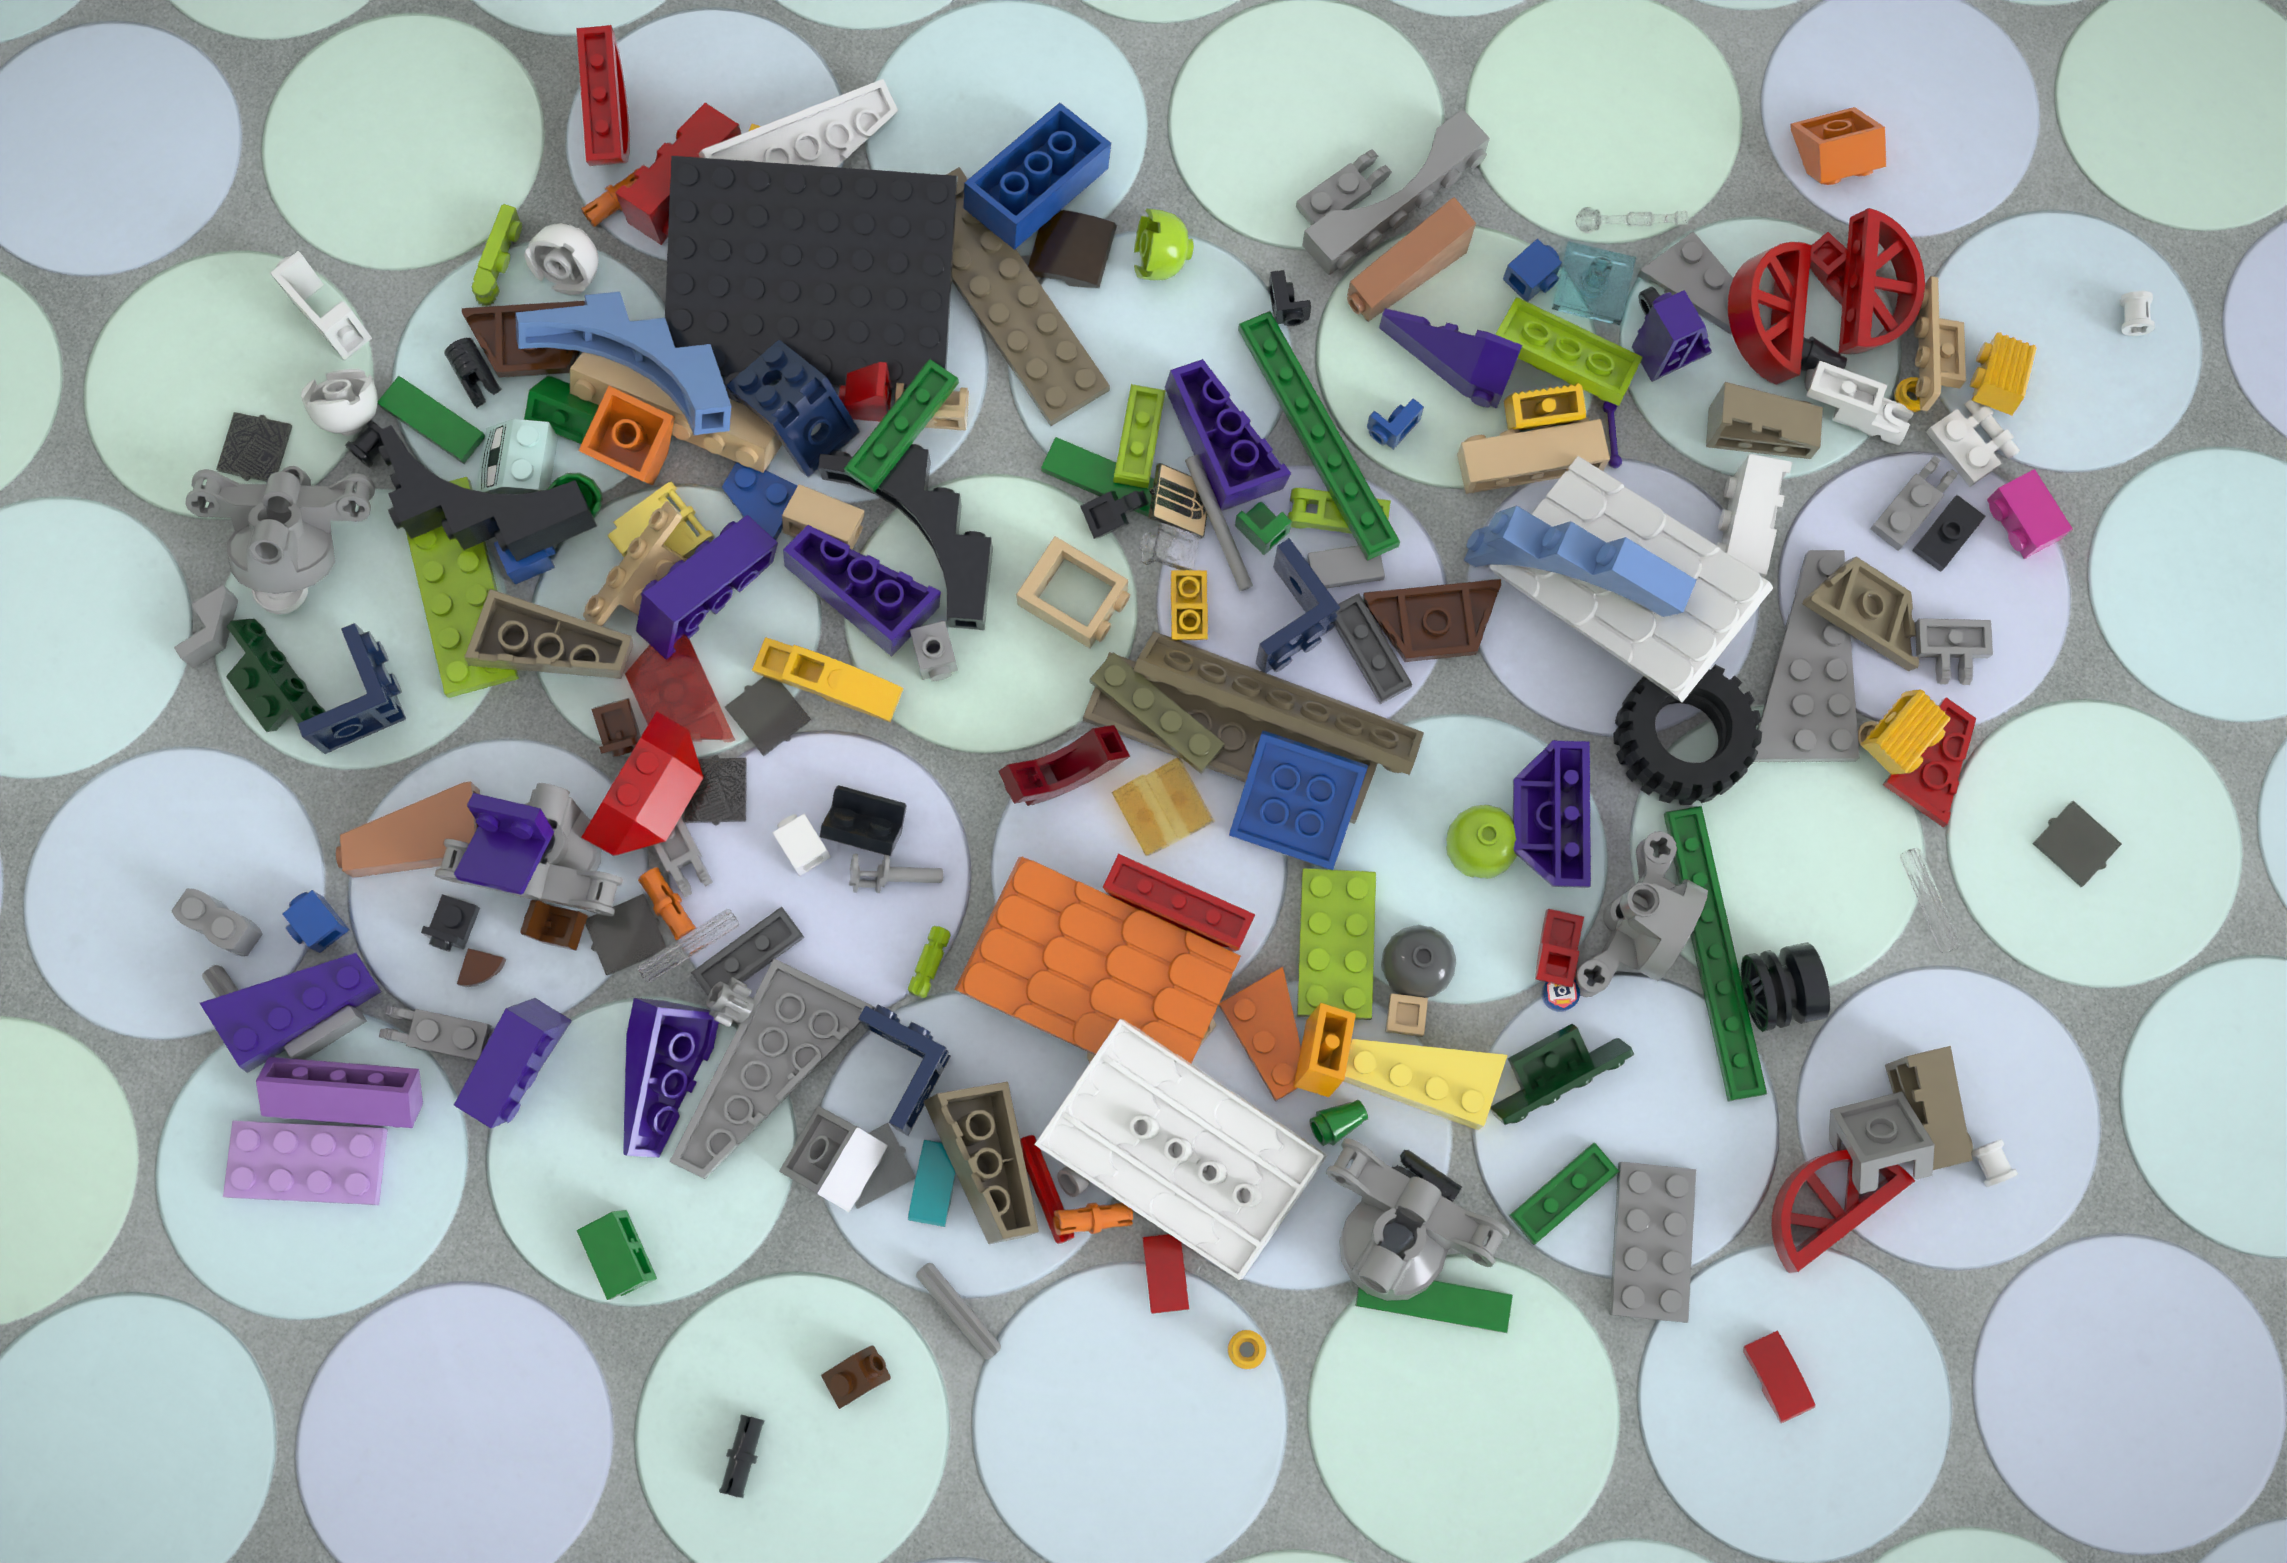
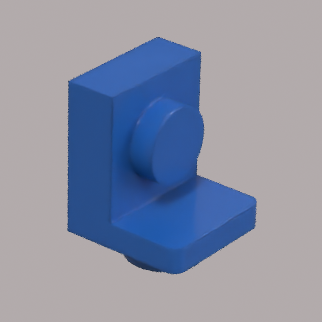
(1398, 425)

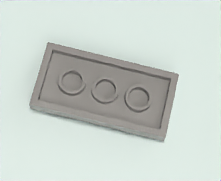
(1653, 1242)

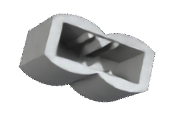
(216, 922)

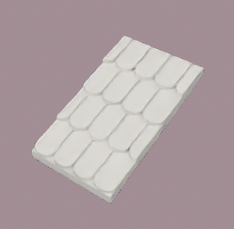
(1667, 649)
(1180, 1149)

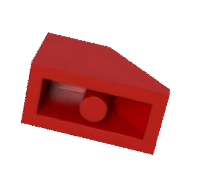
(867, 392)

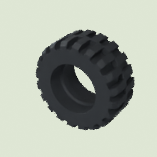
(1679, 779)

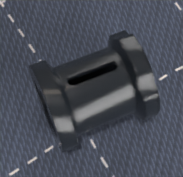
(367, 444)

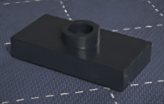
(1948, 533)

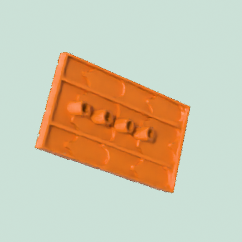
(1085, 960)

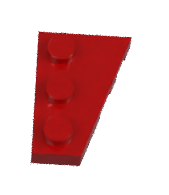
(1936, 779)

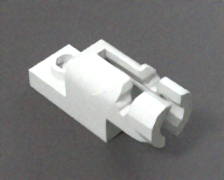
(1860, 403)

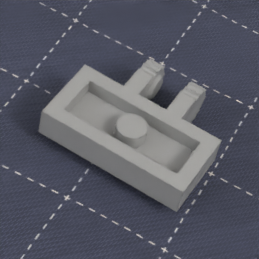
(1954, 639)

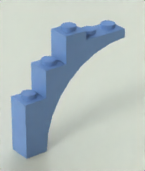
(646, 346)
(1568, 549)

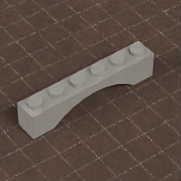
(1344, 233)

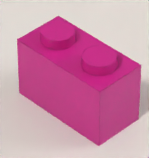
(2028, 514)

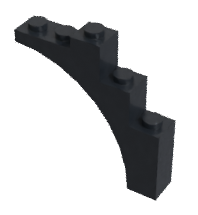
(937, 514)
(518, 521)

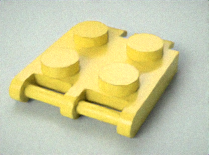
(637, 519)

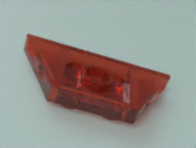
(679, 692)

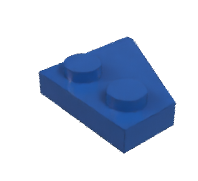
(759, 496)

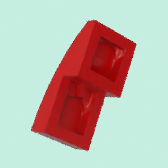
(1829, 264)
(1559, 948)
(1165, 1274)
(1779, 1377)

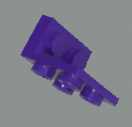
(505, 844)

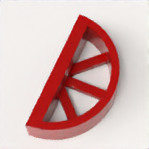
(603, 97)
(1860, 282)
(1778, 350)
(1178, 903)
(1830, 1230)

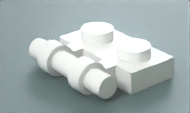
(1964, 446)

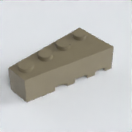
(538, 639)
(988, 1157)

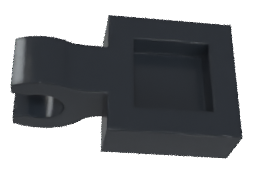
(1108, 512)

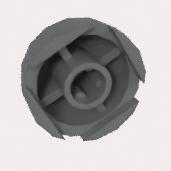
(1418, 961)

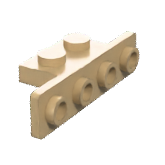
(1940, 349)
(645, 561)

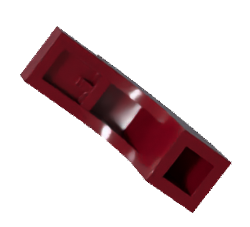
(1065, 769)

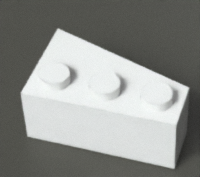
(1752, 511)

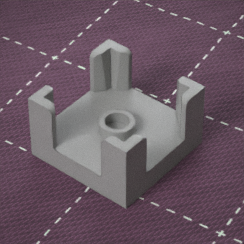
(1879, 1136)

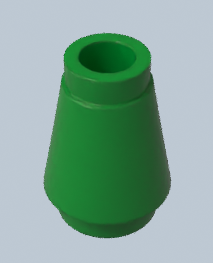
(1336, 1122)

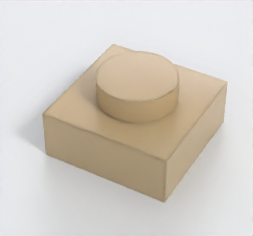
(1406, 1015)

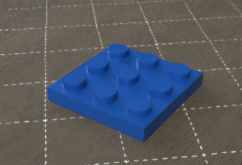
(1298, 800)

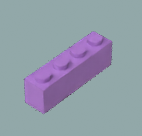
(339, 1092)

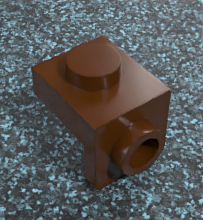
(616, 727)
(553, 925)
(856, 1376)

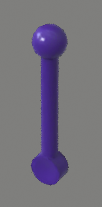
(1615, 460)

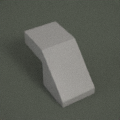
(215, 612)

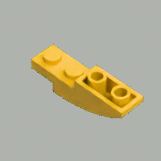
(828, 678)

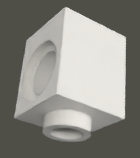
(801, 843)

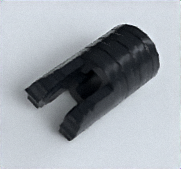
(471, 368)
(1429, 1173)

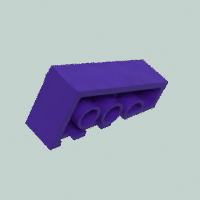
(1229, 448)
(703, 583)
(861, 588)
(268, 1015)

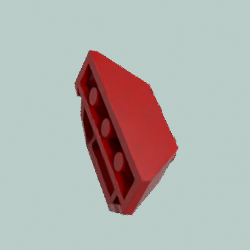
(648, 790)

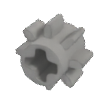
(730, 1002)

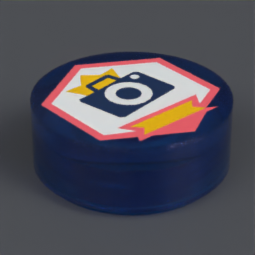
(1560, 997)

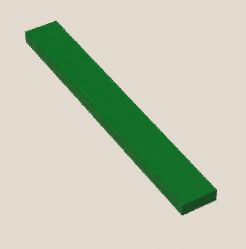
(1319, 436)
(1717, 959)

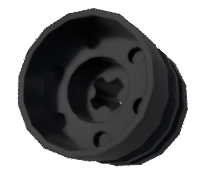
(1785, 986)

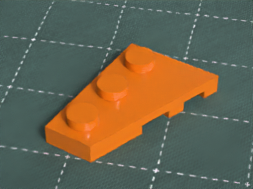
(1267, 1030)

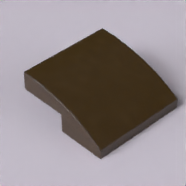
(1073, 249)

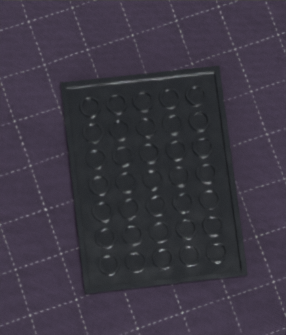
(810, 256)

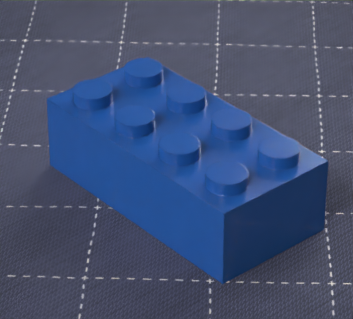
(1036, 175)

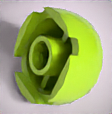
(1162, 245)
(1481, 841)

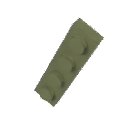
(1157, 713)

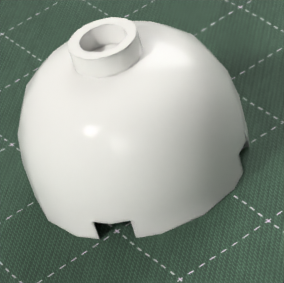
(563, 257)
(341, 402)

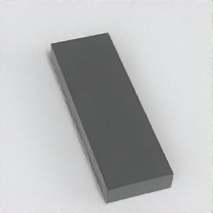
(1370, 649)
(750, 951)

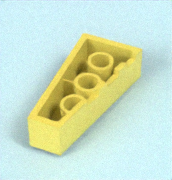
(1433, 1079)

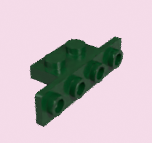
(267, 679)
(1555, 1068)

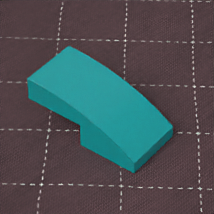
(932, 1186)

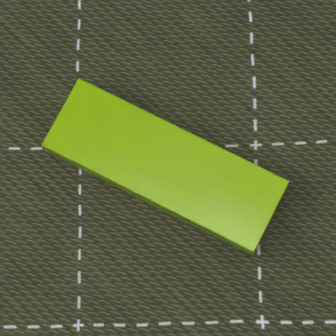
(1139, 436)

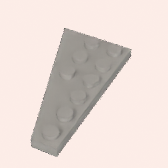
(779, 1044)

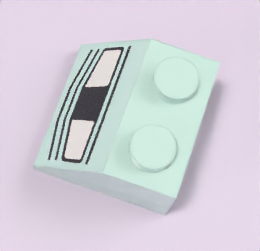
(517, 457)

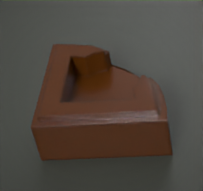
(479, 968)

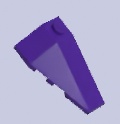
(1469, 363)
(662, 1058)

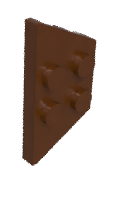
(496, 334)
(1435, 619)

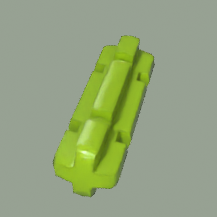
(929, 961)

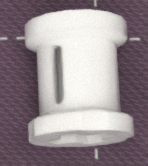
(2137, 313)
(1994, 1163)

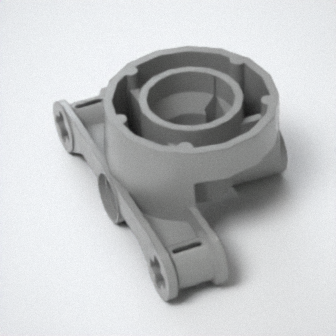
(280, 526)
(571, 865)
(1654, 921)
(1419, 1207)

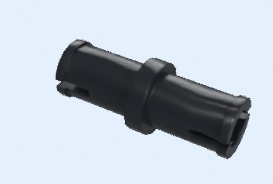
(741, 1456)

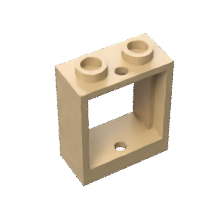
(1043, 572)

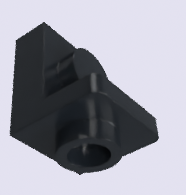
(1283, 302)
(451, 923)

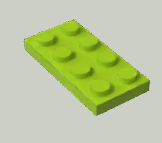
(1569, 351)
(1336, 941)

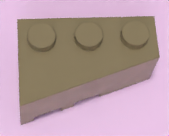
(1763, 423)
(1934, 1095)

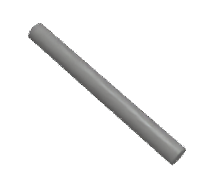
(1218, 522)

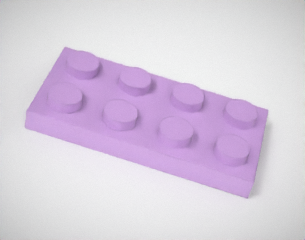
(305, 1163)

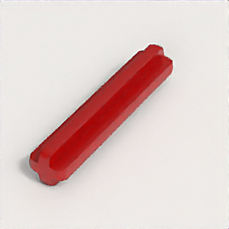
(1043, 1184)

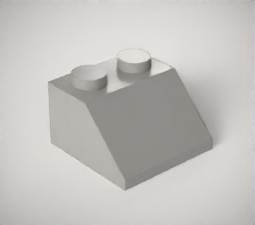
(833, 1158)

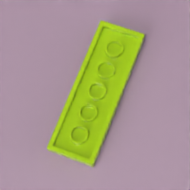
(453, 595)

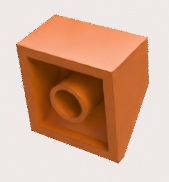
(1840, 145)
(629, 435)

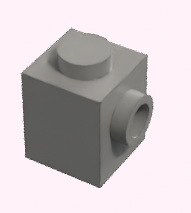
(934, 651)

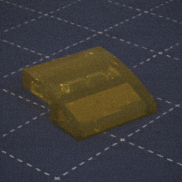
(1163, 807)

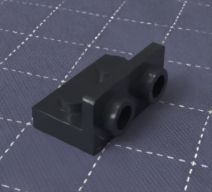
(864, 820)

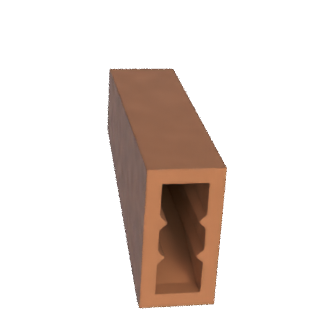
(1412, 260)
(410, 836)

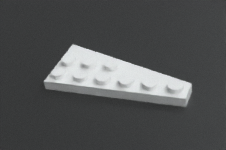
(816, 135)

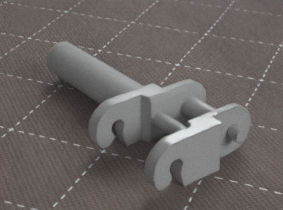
(891, 874)

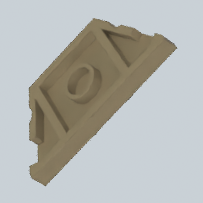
(1869, 609)

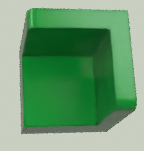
(1263, 527)

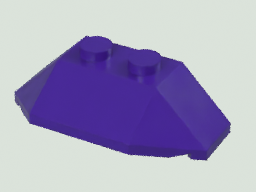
(1554, 814)

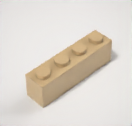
(1530, 455)

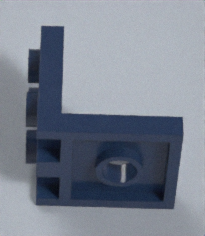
(795, 405)
(1314, 599)
(363, 715)
(919, 1042)

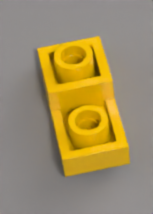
(1189, 605)

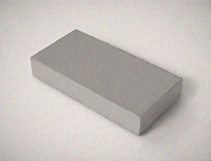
(1345, 567)
(325, 1033)

